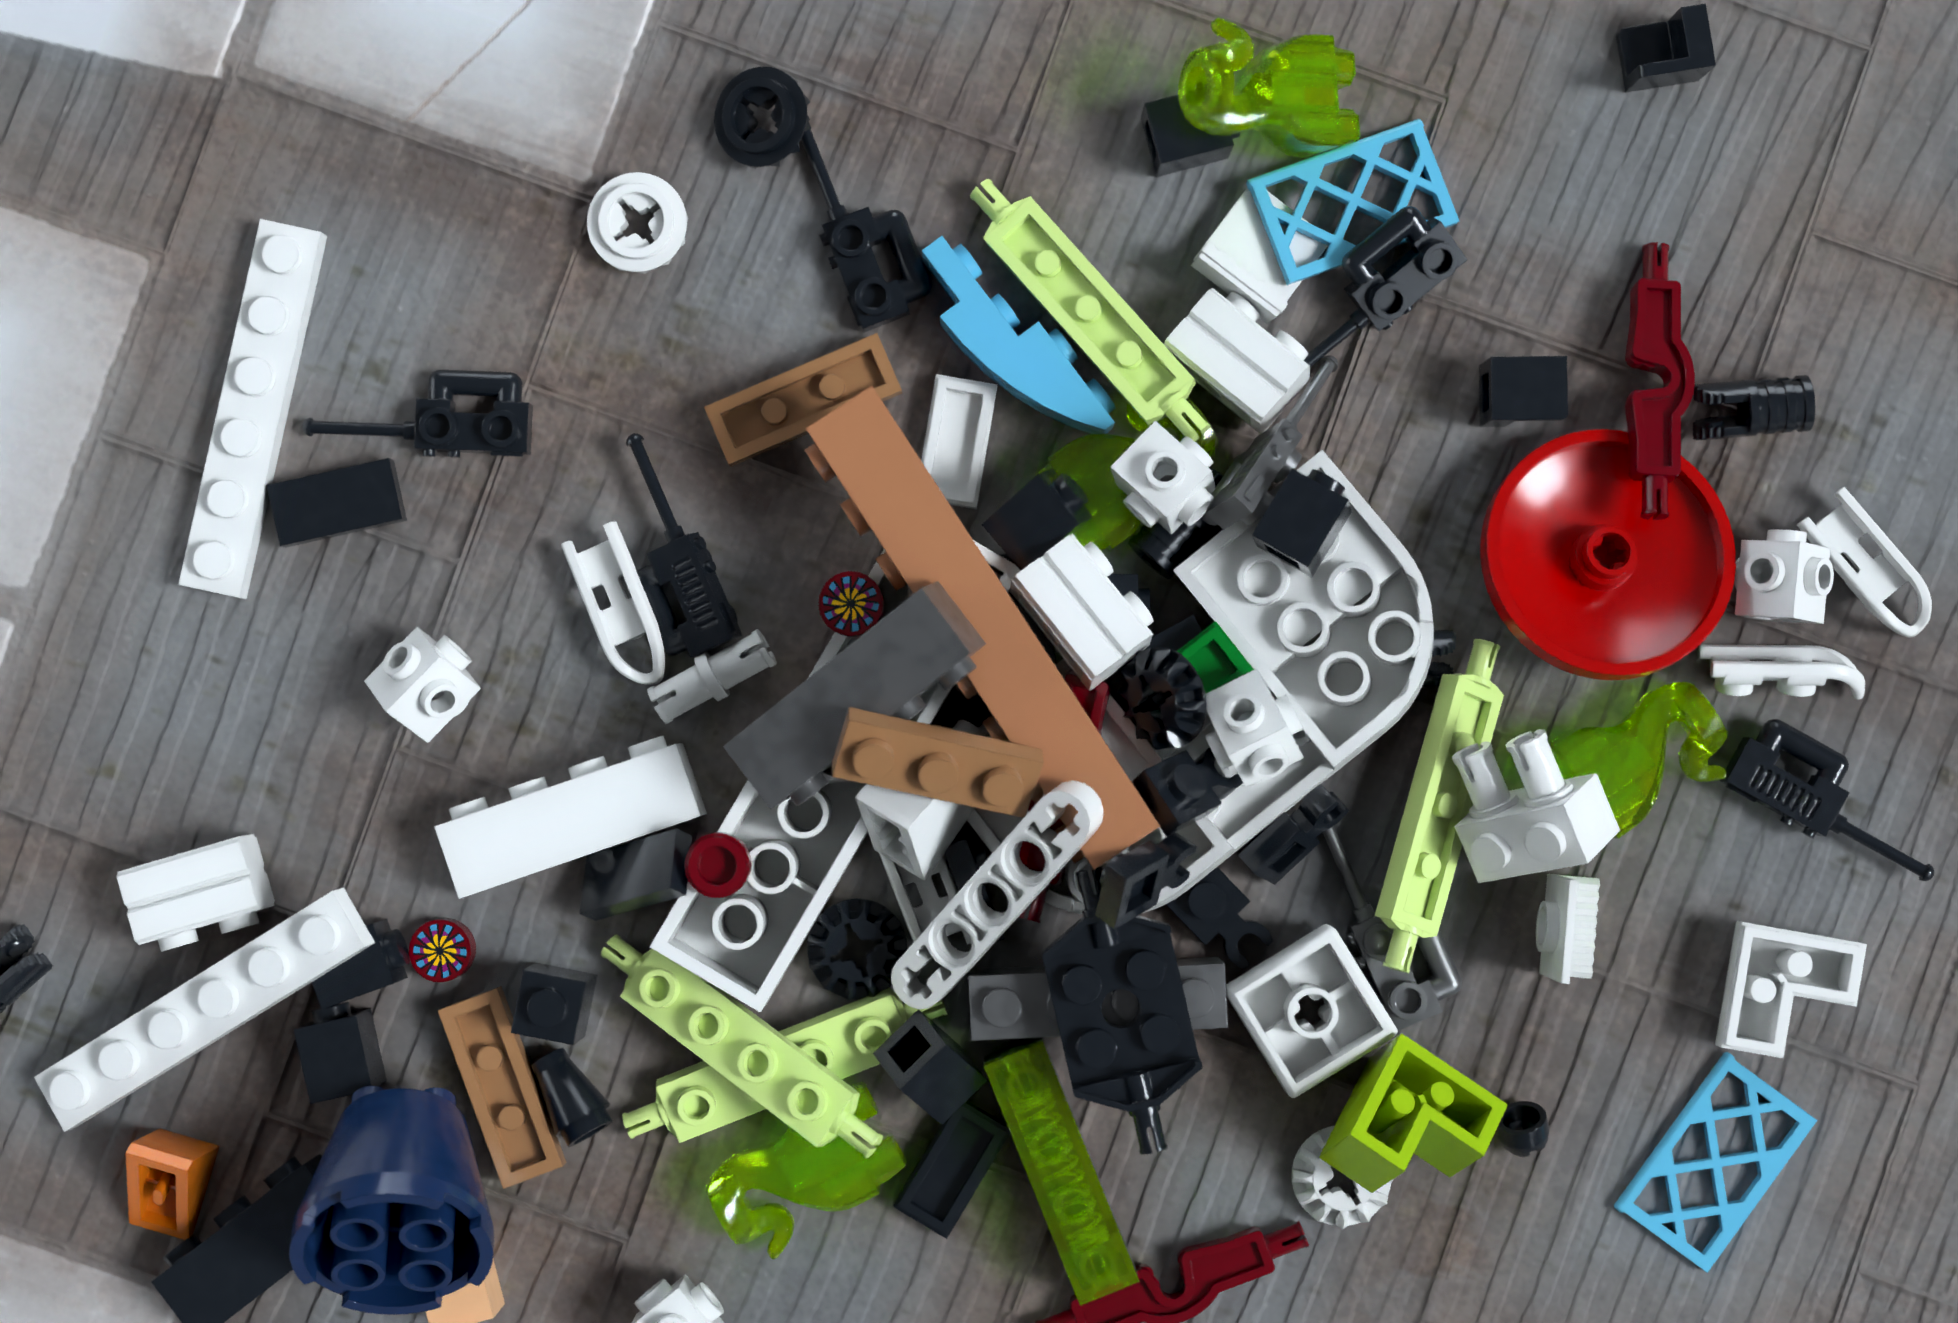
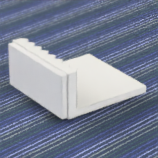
(1243, 261)
(1567, 927)

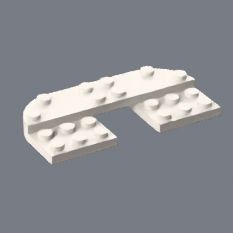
(1338, 645)

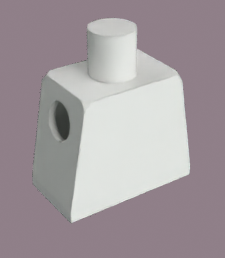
(913, 827)

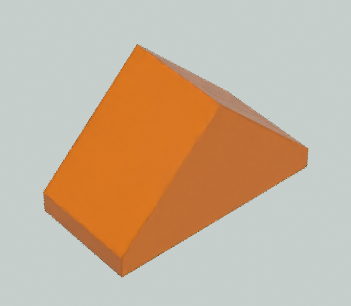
(168, 1181)

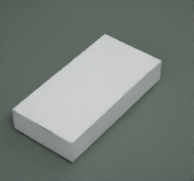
(958, 437)

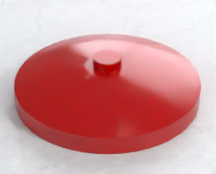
(1590, 576)

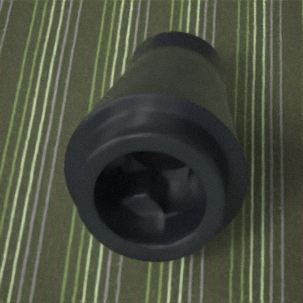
(570, 1098)

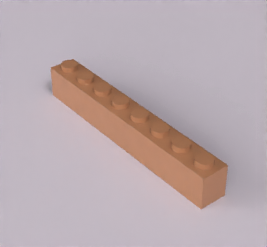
(1013, 671)

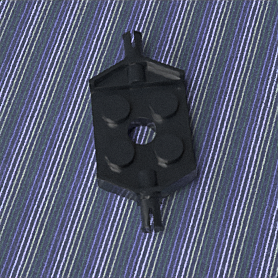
(1131, 1063)

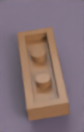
(794, 400)
(937, 762)
(502, 1087)

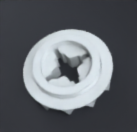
(608, 221)
(1331, 1205)

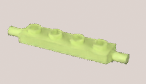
(1089, 310)
(1437, 801)
(841, 1040)
(742, 1048)

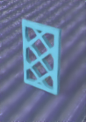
(1308, 173)
(1768, 1162)

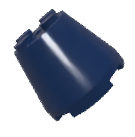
(395, 1205)

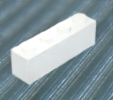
(571, 818)

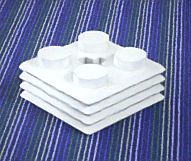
(1350, 1021)

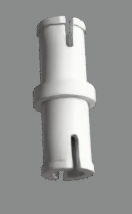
(711, 676)

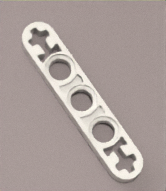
(1016, 881)

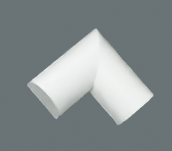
(1769, 970)

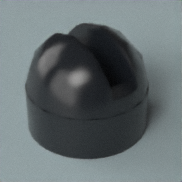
(1535, 1128)

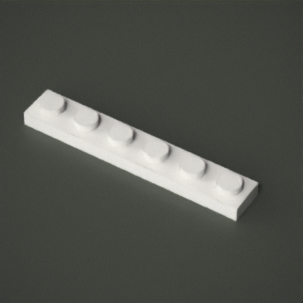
(253, 409)
(204, 1009)

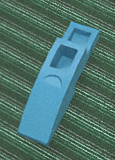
(1028, 366)

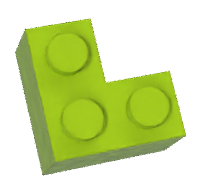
(1408, 1106)

